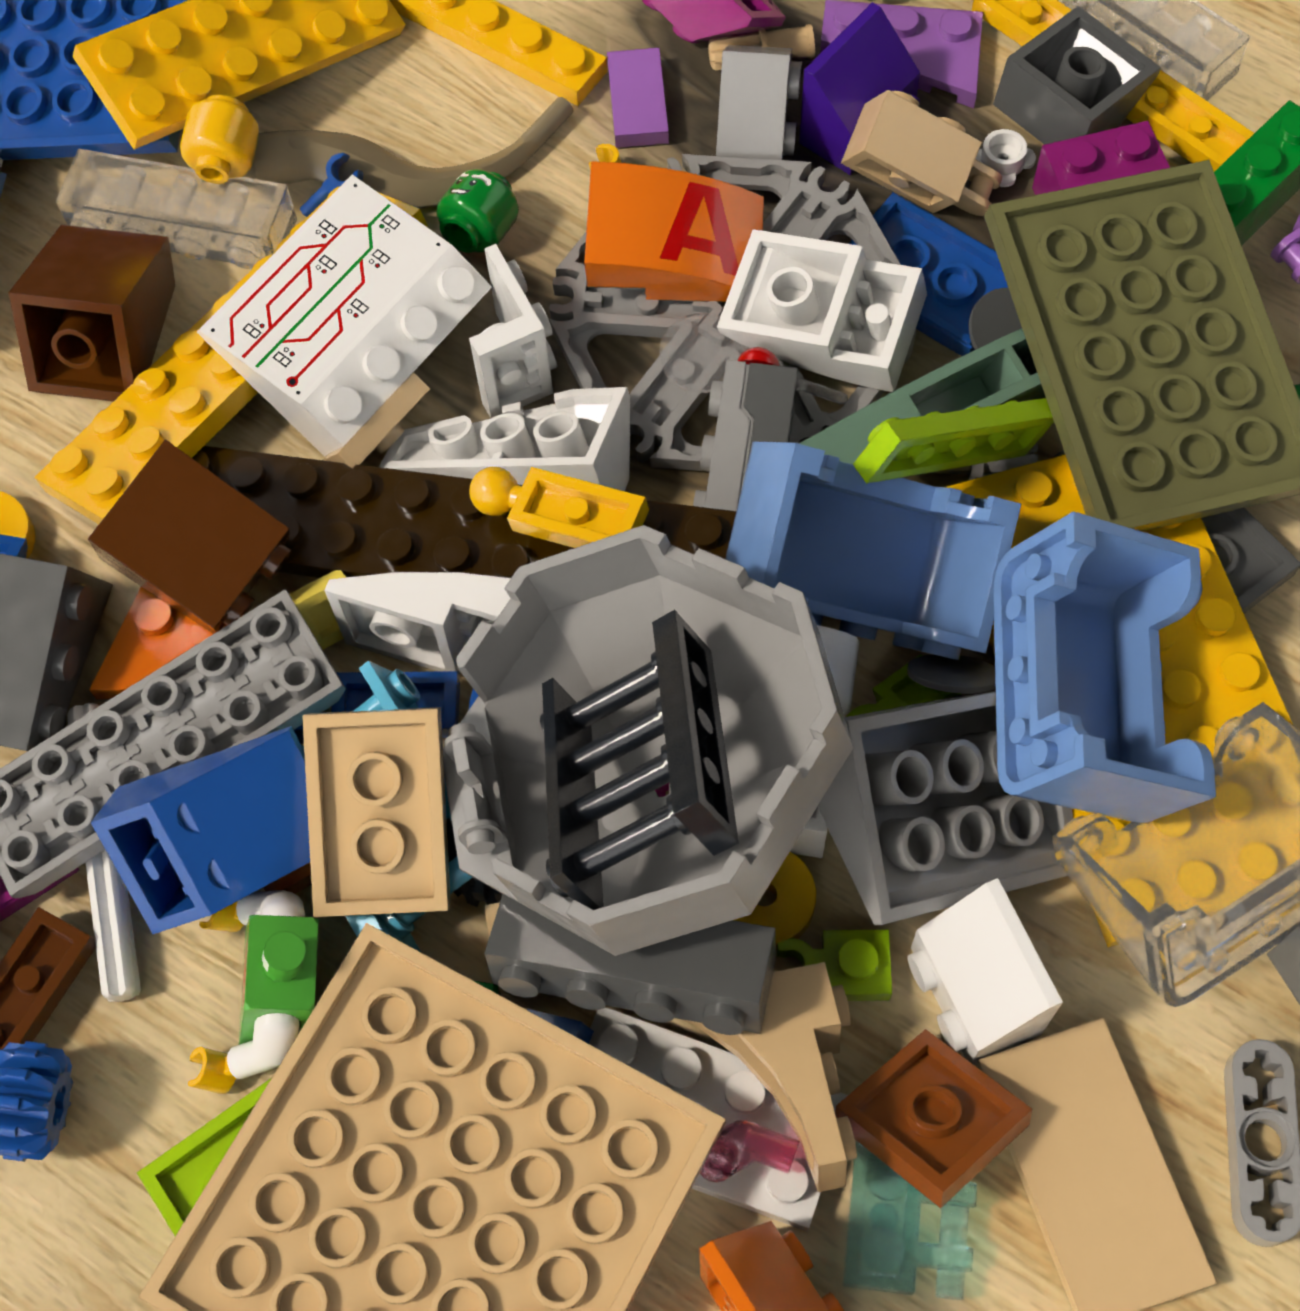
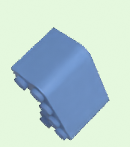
(874, 551)
(1085, 670)

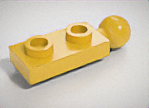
(557, 506)

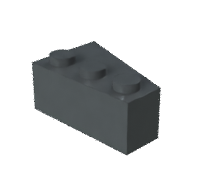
(44, 640)

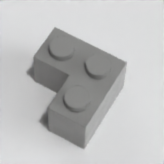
(755, 102)

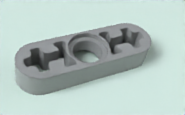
(1245, 1193)

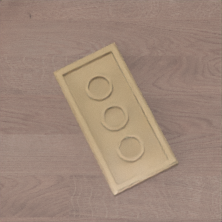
(1098, 1175)

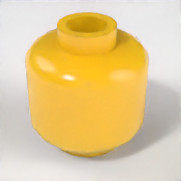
(219, 139)

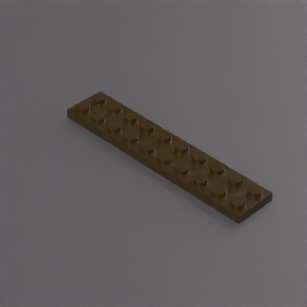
(410, 520)

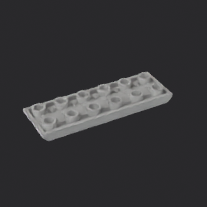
(210, 698)

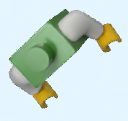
(275, 986)

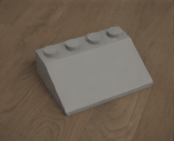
(926, 810)

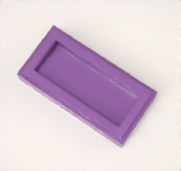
(637, 97)

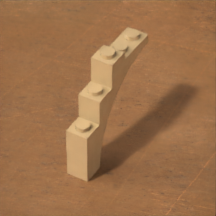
(797, 1062)

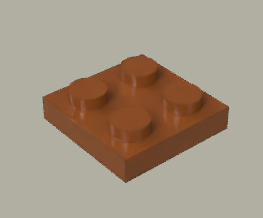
(934, 1117)

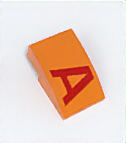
(667, 231)

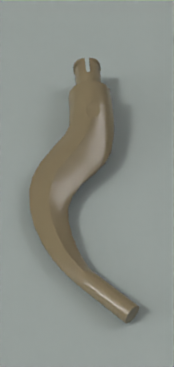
(303, 156)

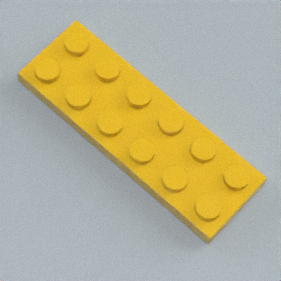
(231, 48)

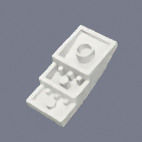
(416, 614)

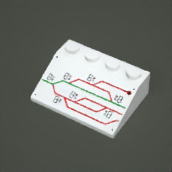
(344, 313)

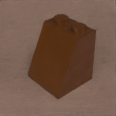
(92, 310)
(191, 539)

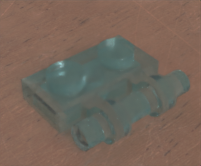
(885, 1233)

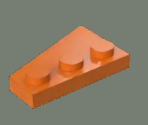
(145, 642)

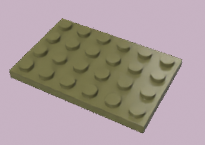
(1152, 346)

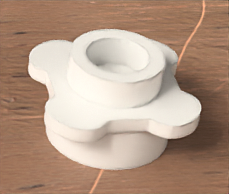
(1008, 146)

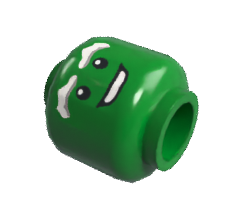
(477, 210)

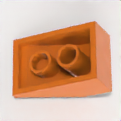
(761, 1272)

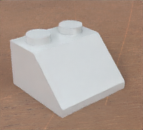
(983, 975)

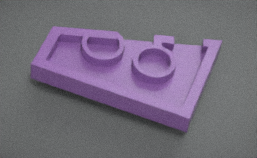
(938, 40)

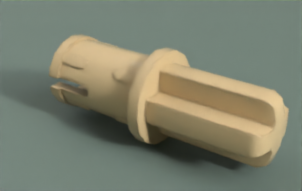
(798, 38)

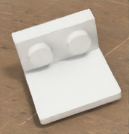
(512, 355)

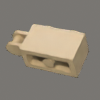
(919, 155)

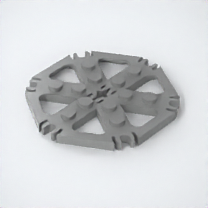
(656, 403)

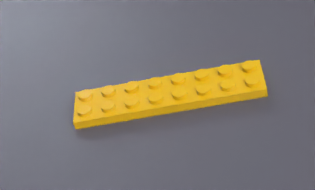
(177, 399)

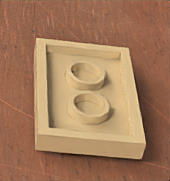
(376, 812)

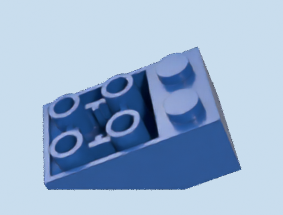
(209, 829)

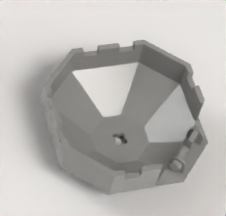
(586, 626)

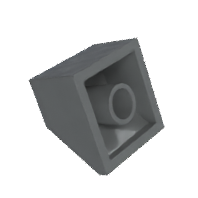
(1073, 80)

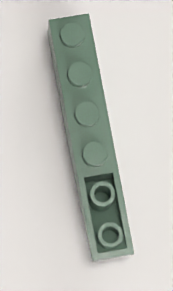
(981, 378)

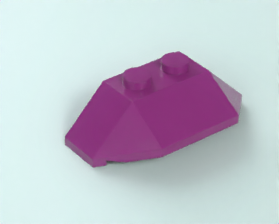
(711, 19)

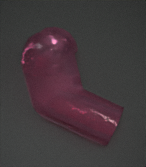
(747, 1143)

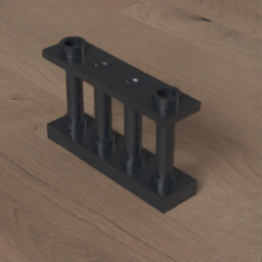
(690, 760)

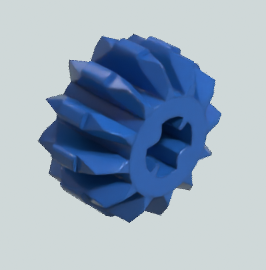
(32, 1099)

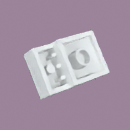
(825, 308)

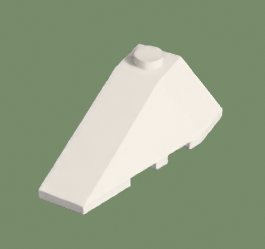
(576, 437)

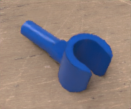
(332, 182)

